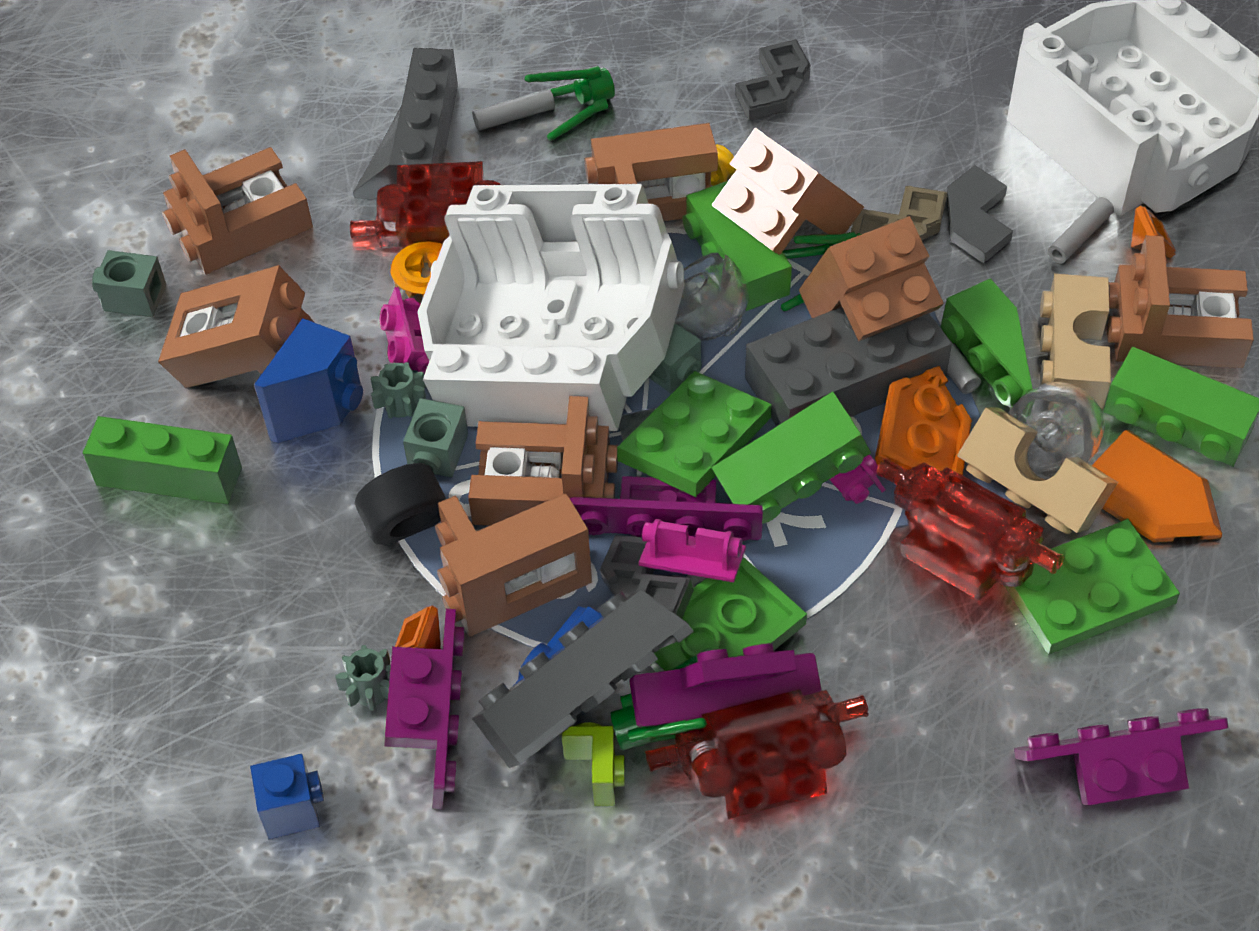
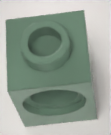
(129, 283)
(681, 360)
(436, 436)

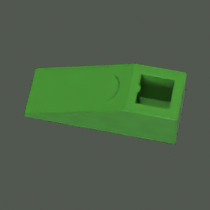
(990, 336)

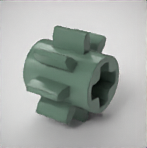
(397, 390)
(365, 677)

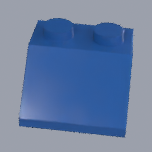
(309, 383)

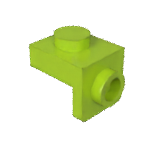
(597, 744)

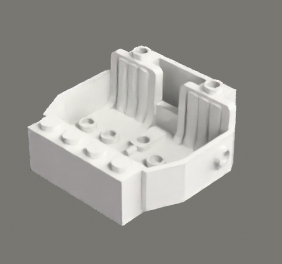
(1138, 100)
(549, 301)

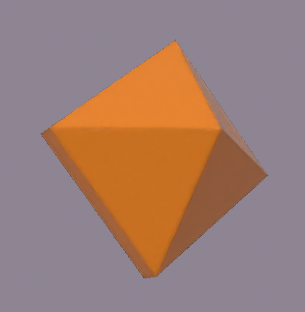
(1148, 224)
(421, 630)

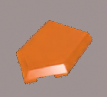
(923, 424)
(1157, 492)

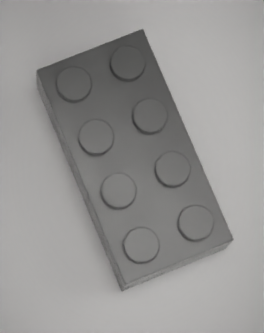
(826, 357)

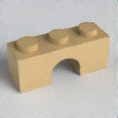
(1076, 311)
(999, 452)

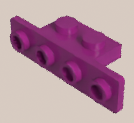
(651, 499)
(720, 683)
(420, 702)
(1128, 761)

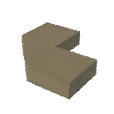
(921, 204)

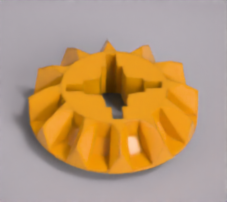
(408, 266)

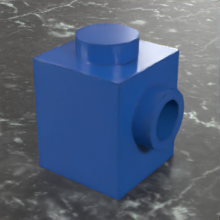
(286, 795)

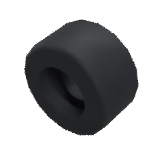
(400, 503)

